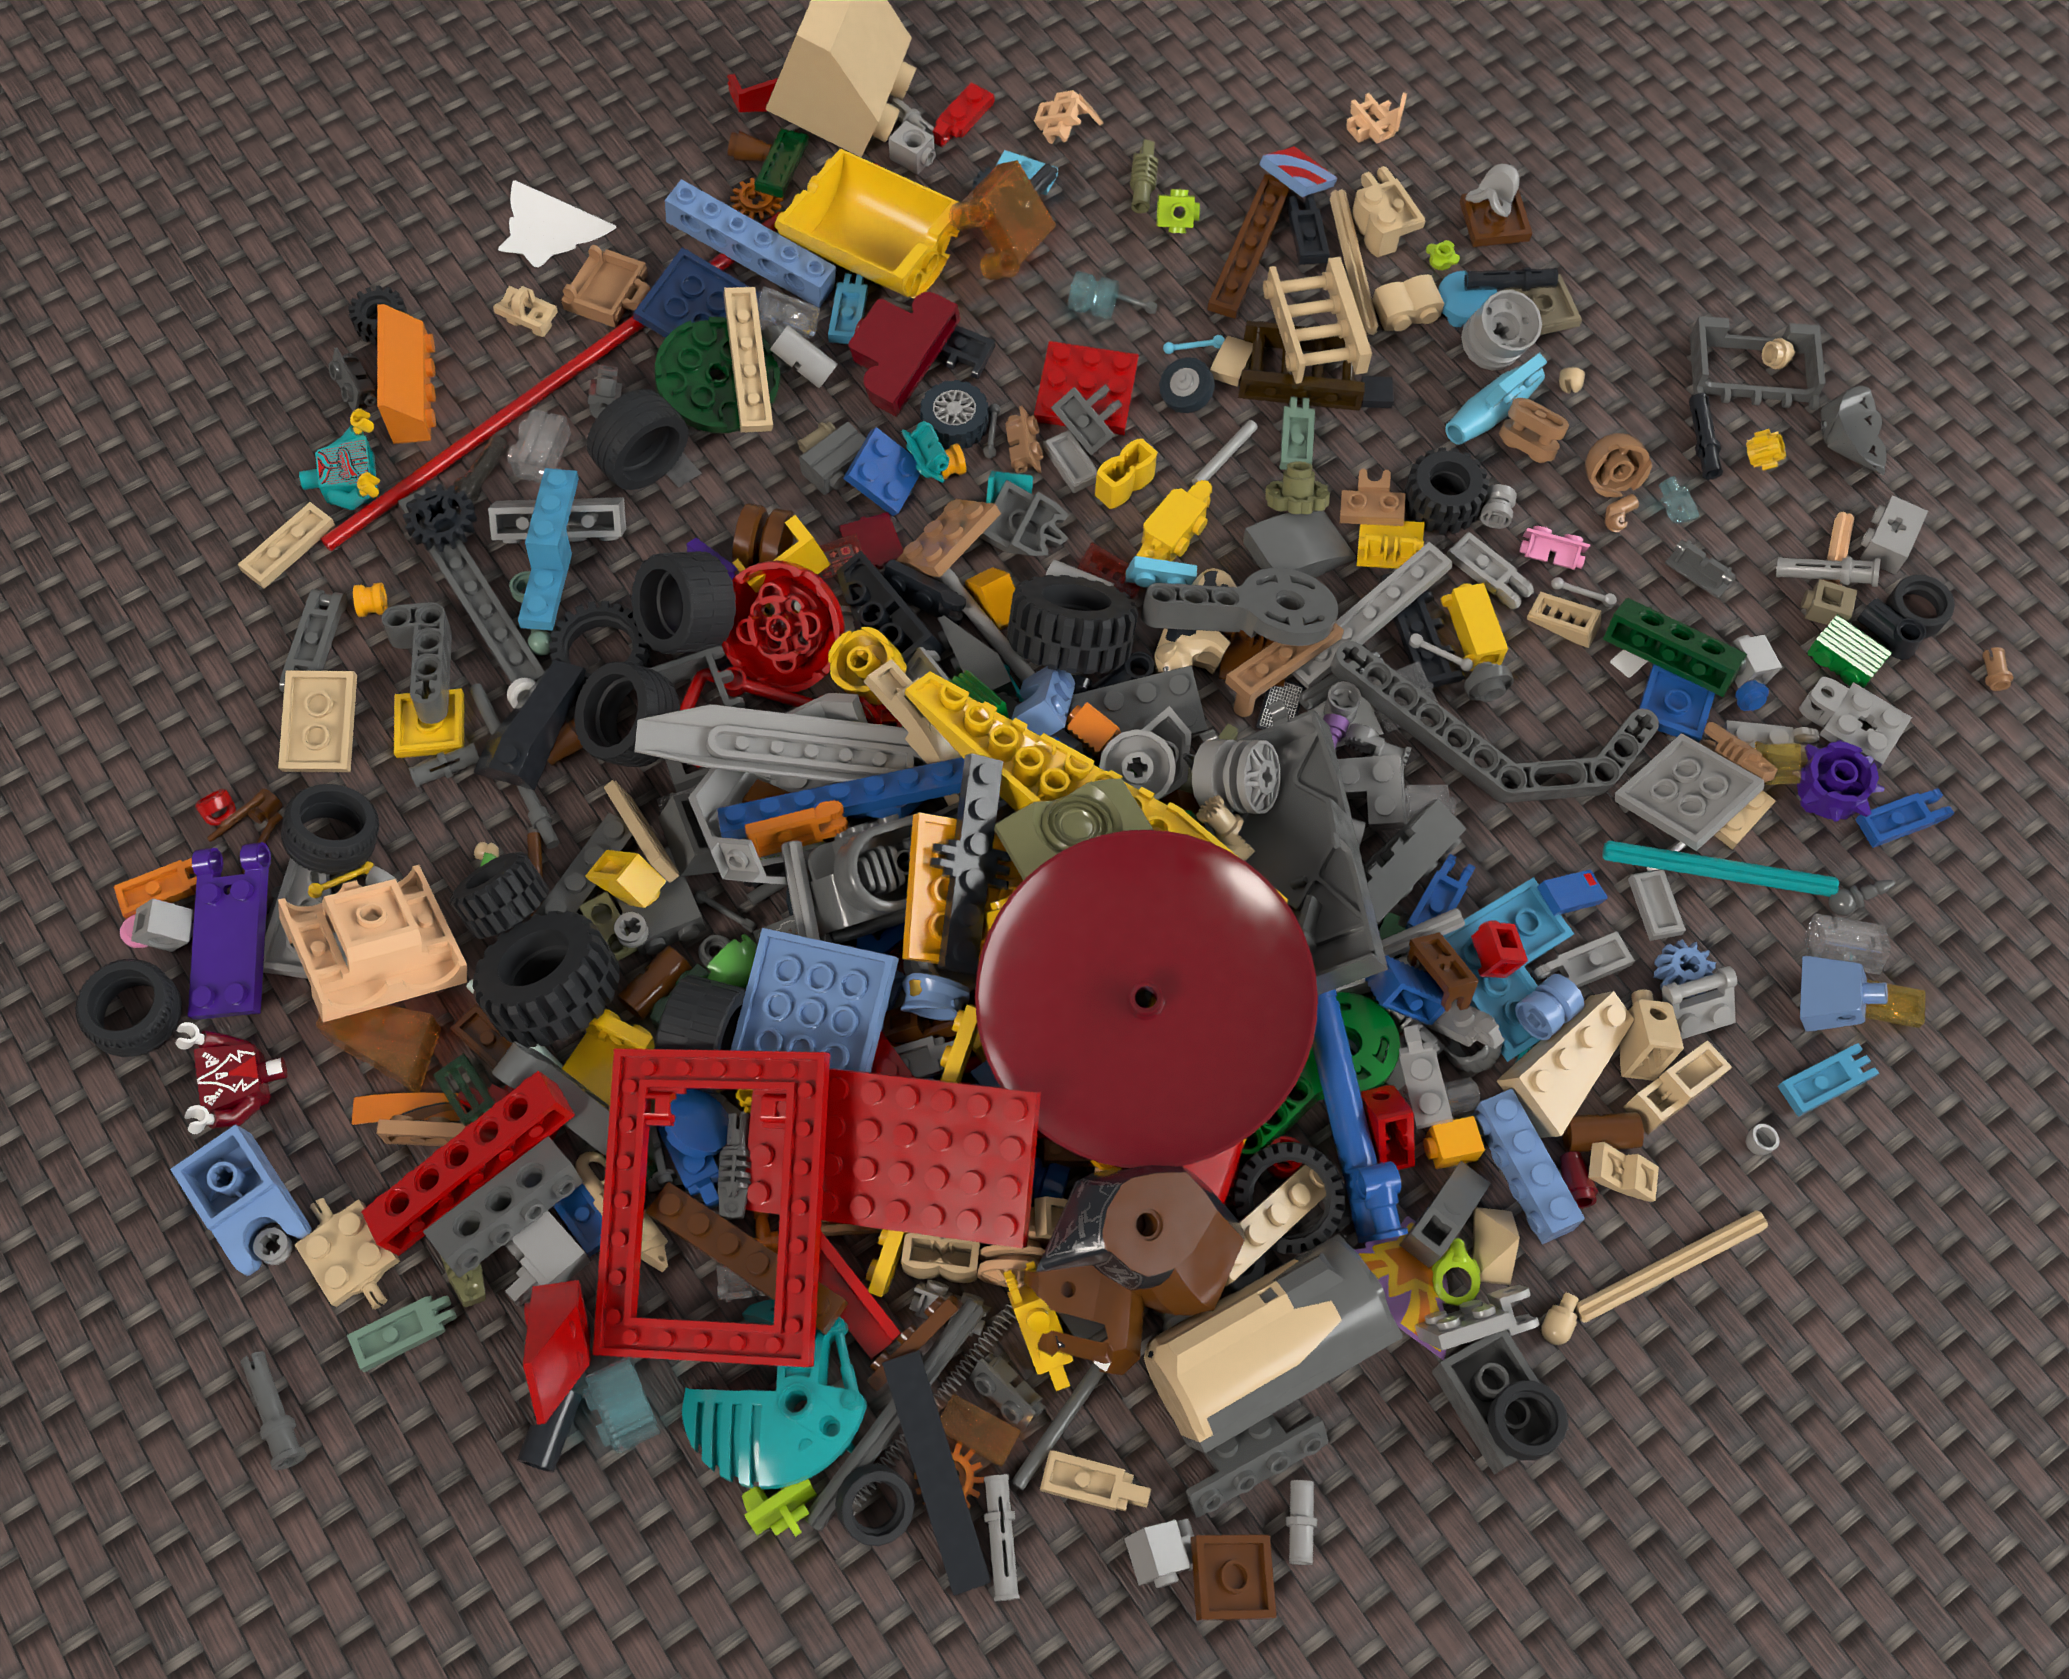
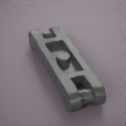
(315, 632)

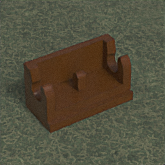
(1445, 968)

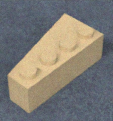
(1563, 1069)

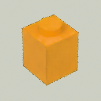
(1453, 1143)

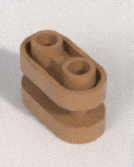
(1533, 430)

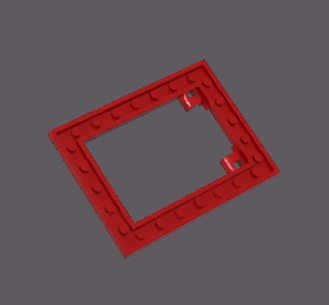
(660, 1075)

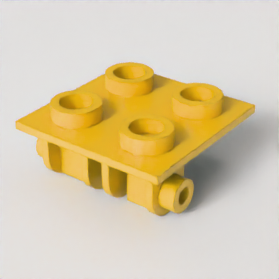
(1389, 545)

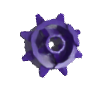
(1837, 781)

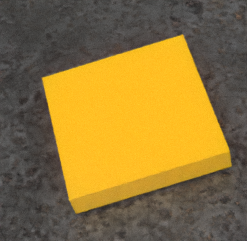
(417, 738)

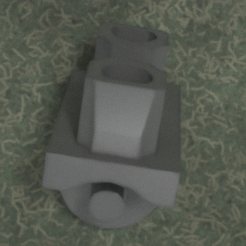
(603, 389)

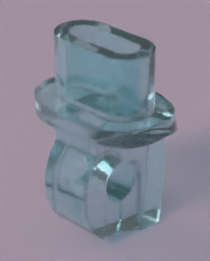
(1678, 496)

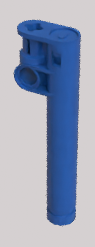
(1368, 1184)

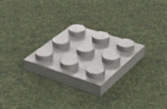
(1689, 791)

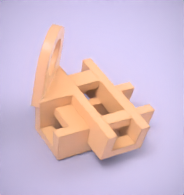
(1062, 115)
(1369, 128)

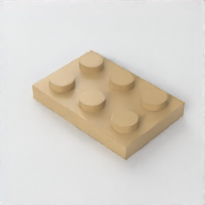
(317, 721)

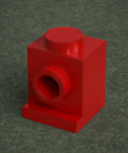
(1498, 949)

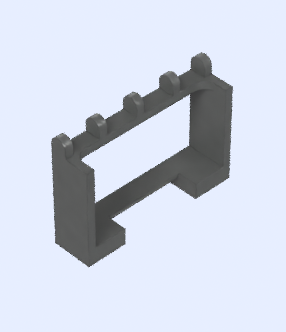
(1713, 333)
(685, 669)

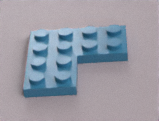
(1538, 933)

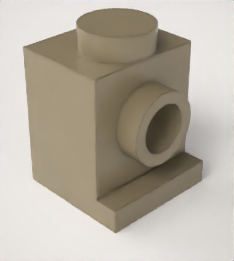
(1827, 601)

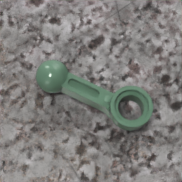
(538, 639)

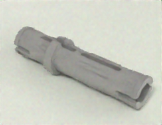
(1001, 1537)

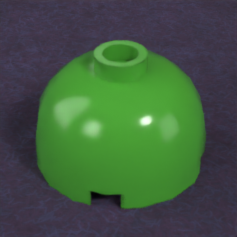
(733, 963)

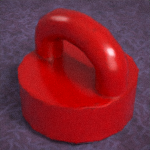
(214, 802)

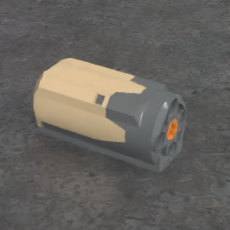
(1270, 1343)

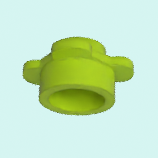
(1442, 255)

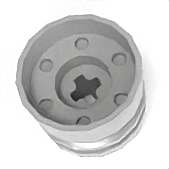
(1501, 330)
(1239, 772)

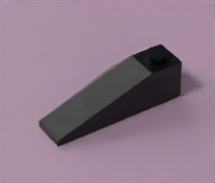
(880, 607)

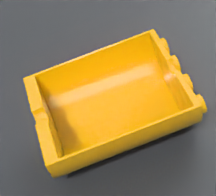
(872, 224)

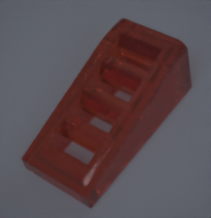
(1105, 559)

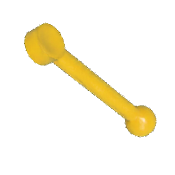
(315, 889)

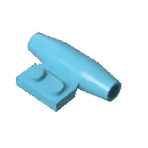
(1493, 401)

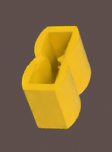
(1125, 473)

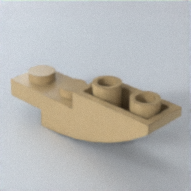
(889, 686)

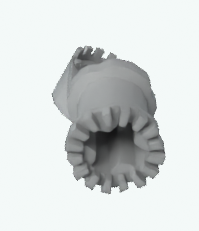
(1368, 741)

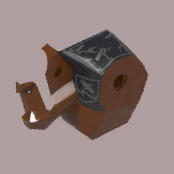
(1129, 1245)

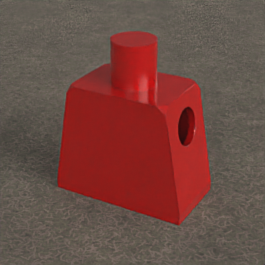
(1391, 1115)

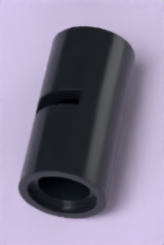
(546, 1441)

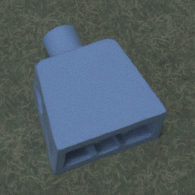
(1836, 993)

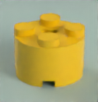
(858, 655)

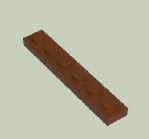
(1249, 247)
(733, 1248)

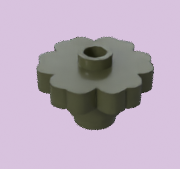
(1297, 491)

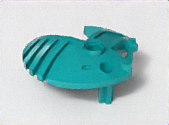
(759, 1433)

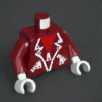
(229, 1078)

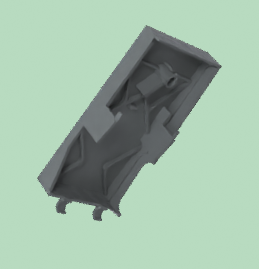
(1312, 850)

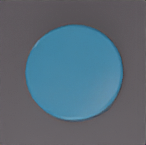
(1460, 303)

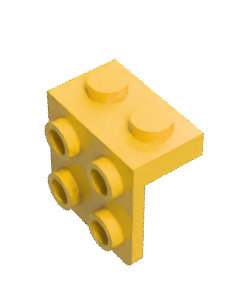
(593, 1057)

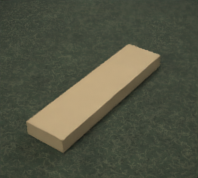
(641, 831)

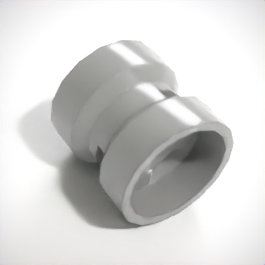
(1498, 507)
(1343, 700)

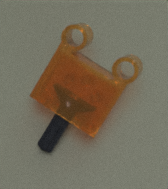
(1009, 215)

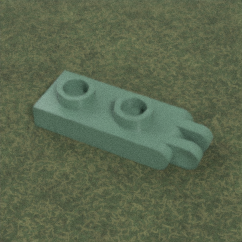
(1297, 433)
(400, 1331)

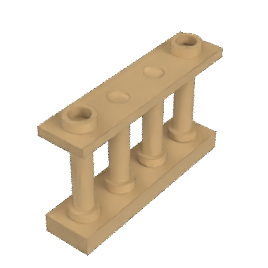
(1340, 303)

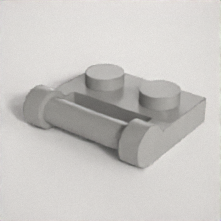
(1705, 1010)

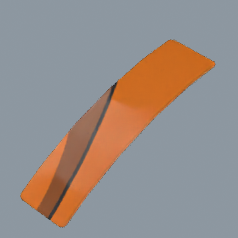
(415, 1105)

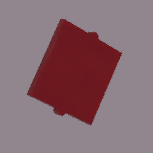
(876, 538)

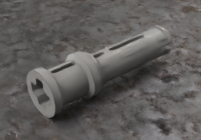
(1846, 571)

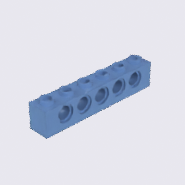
(750, 243)

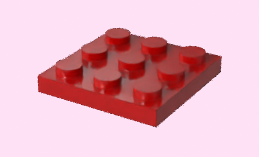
(1087, 371)

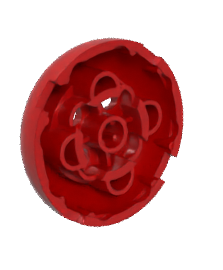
(750, 643)

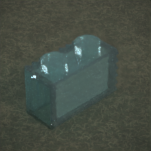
(621, 1405)

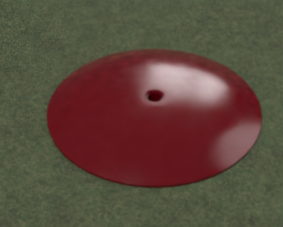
(1161, 919)

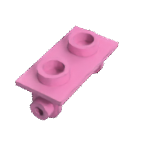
(1566, 548)

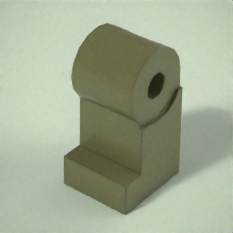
(604, 915)

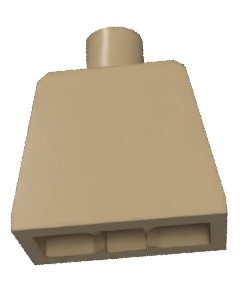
(1651, 1039)

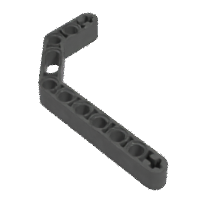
(1475, 746)

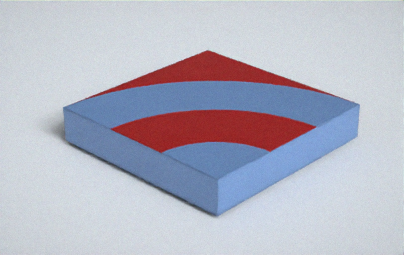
(1298, 171)

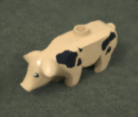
(1193, 647)

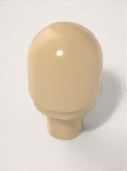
(1560, 1321)

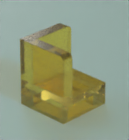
(1785, 758)

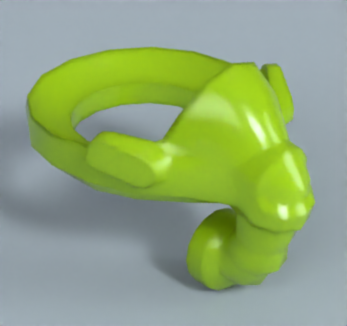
(1456, 1257)

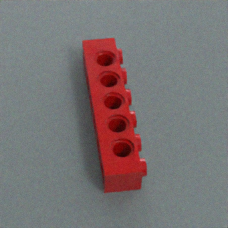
(467, 1162)

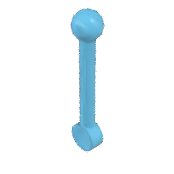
(1217, 342)

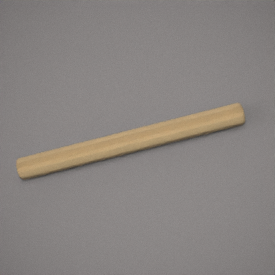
(1353, 260)
(1670, 1266)

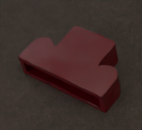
(901, 346)

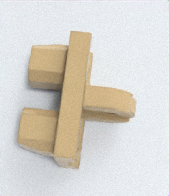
(513, 310)

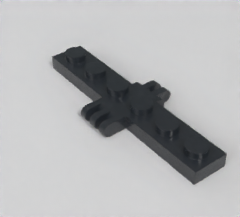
(971, 864)

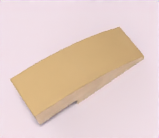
(1678, 1086)

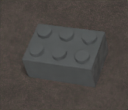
(1476, 1378)

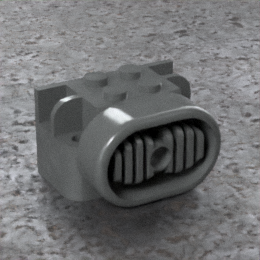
(860, 874)

